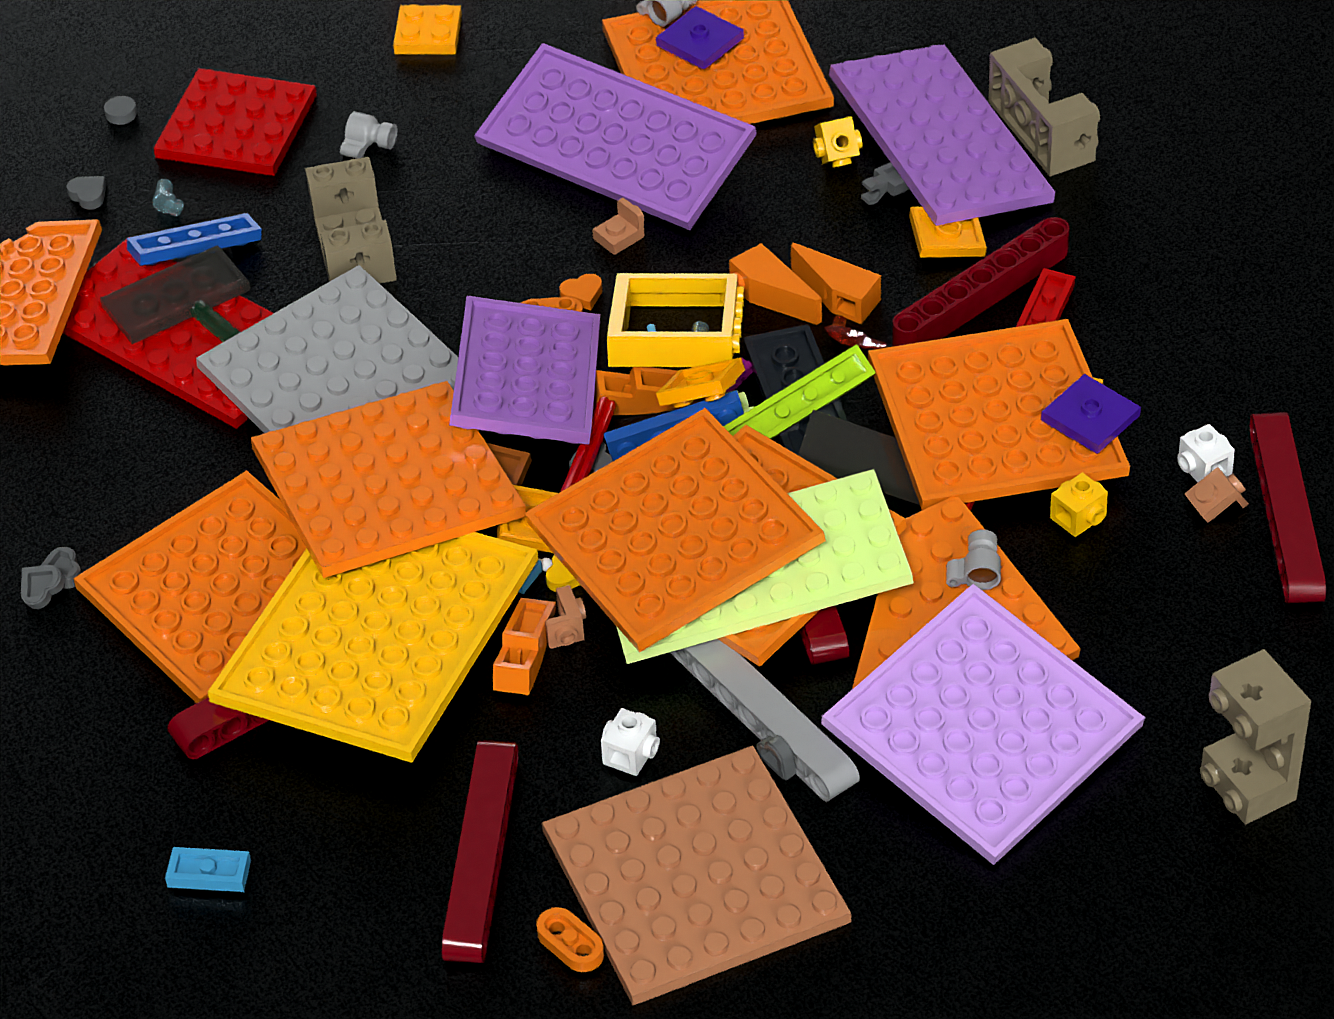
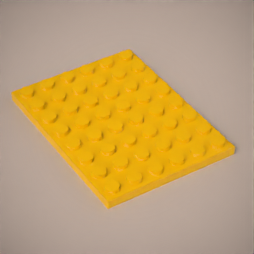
(375, 646)

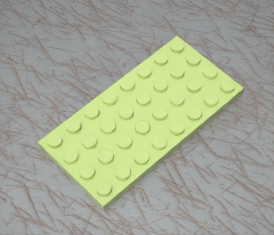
(854, 562)

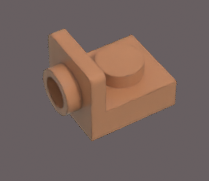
(621, 229)

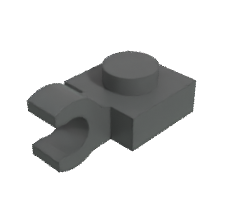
(884, 180)

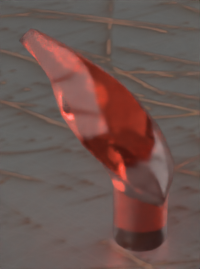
(850, 336)

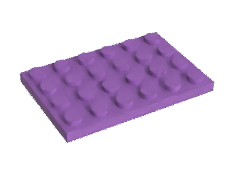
(526, 370)

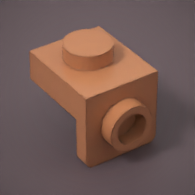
(1216, 493)
(568, 626)

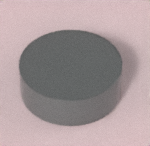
(120, 110)

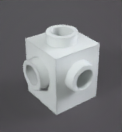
(1204, 451)
(629, 741)

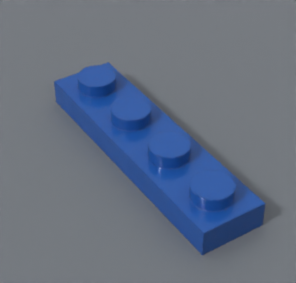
(193, 239)
(632, 436)

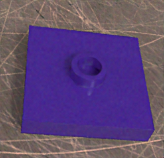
(700, 37)
(1090, 413)

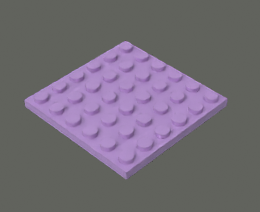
(983, 723)

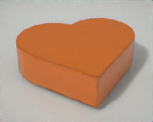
(585, 289)

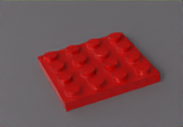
(235, 121)

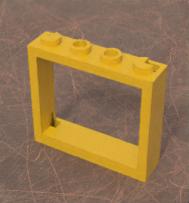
(674, 348)

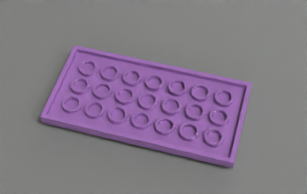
(941, 134)
(616, 135)

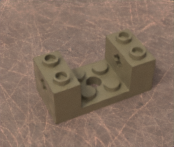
(1055, 133)
(350, 219)
(1263, 759)

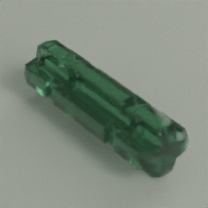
(213, 321)

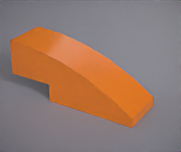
(634, 391)
(522, 646)

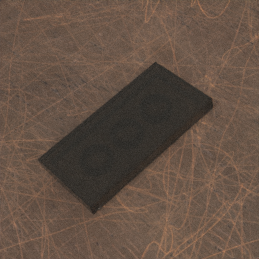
(171, 293)
(850, 449)

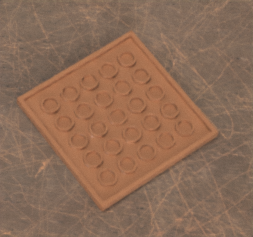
(695, 874)

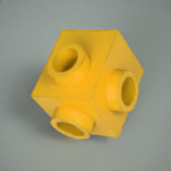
(847, 137)
(1079, 504)

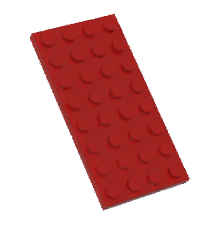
(168, 355)

